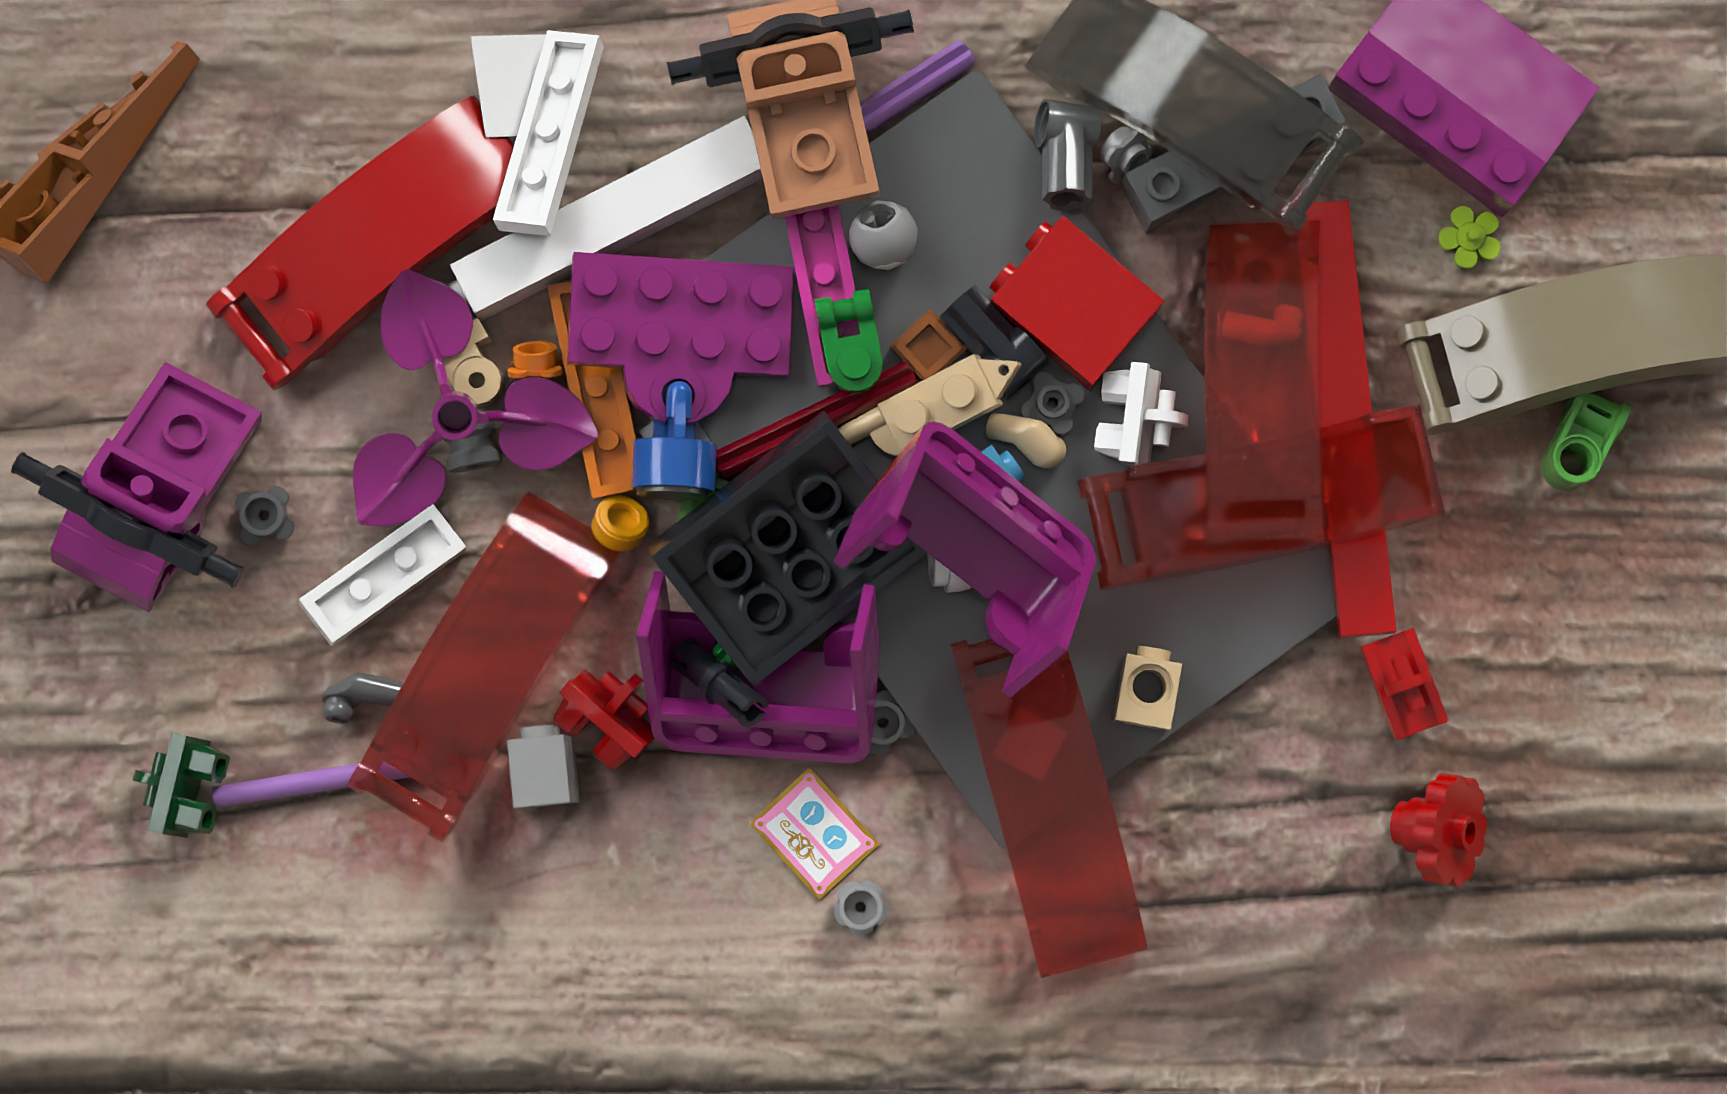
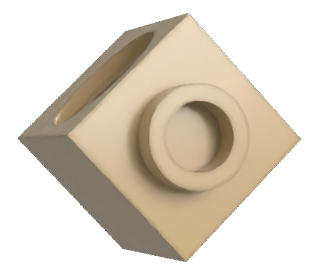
(1129, 708)

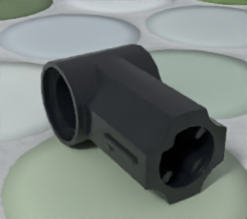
(992, 337)

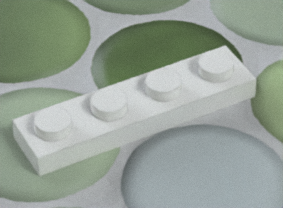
(548, 133)

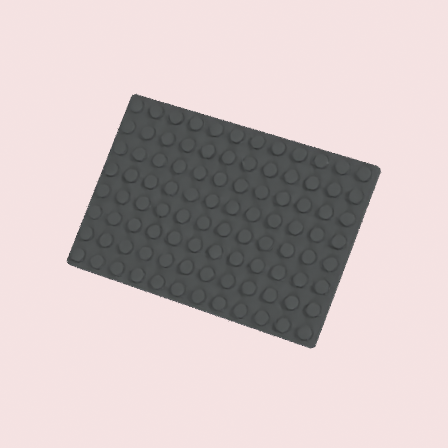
(976, 202)

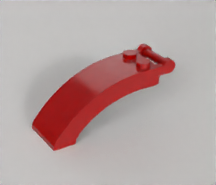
(361, 235)

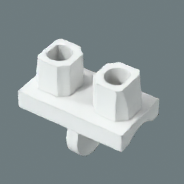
(1143, 420)

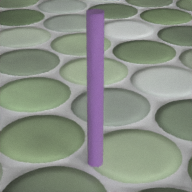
(292, 785)

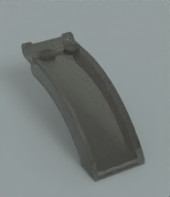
(1193, 100)

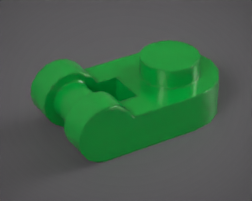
(852, 360)

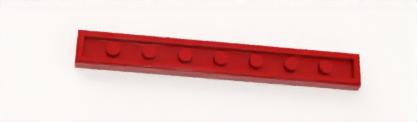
(1359, 565)

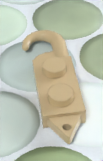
(947, 397)

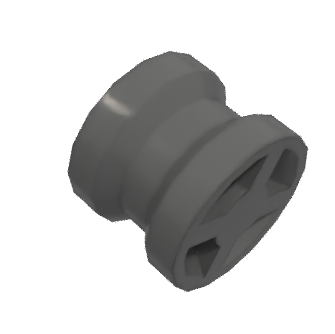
(474, 451)

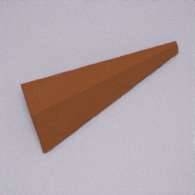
(79, 168)

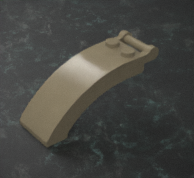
(1573, 338)

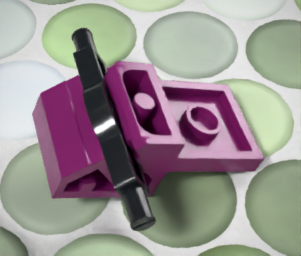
(149, 490)

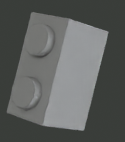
(543, 768)

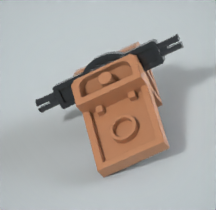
(801, 96)

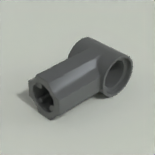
(1067, 140)

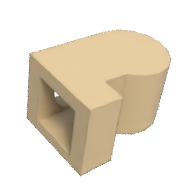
(473, 372)

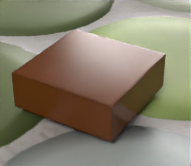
(928, 346)

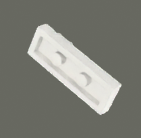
(382, 575)

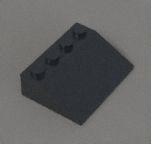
(766, 545)

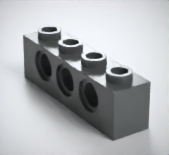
(1174, 187)

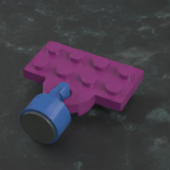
(679, 341)

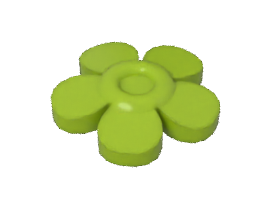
(1470, 237)

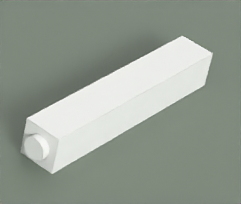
(610, 219)

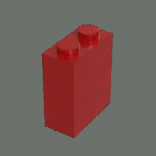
(1074, 301)

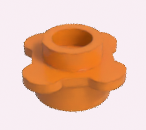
(535, 360)

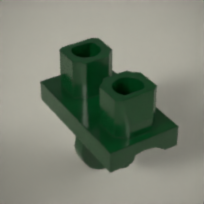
(176, 784)

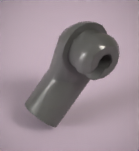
(355, 690)

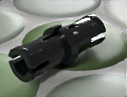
(719, 683)

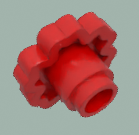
(1443, 829)

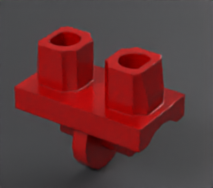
(1404, 684)
(610, 707)

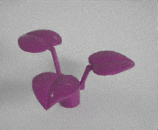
(538, 431)

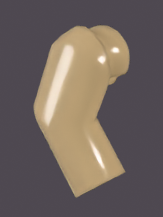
(1030, 436)

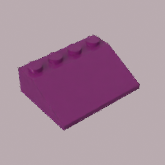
(1465, 94)

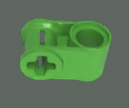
(1587, 428)

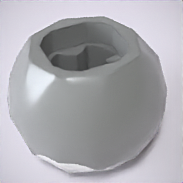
(883, 235)

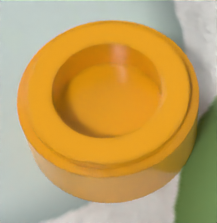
(620, 523)

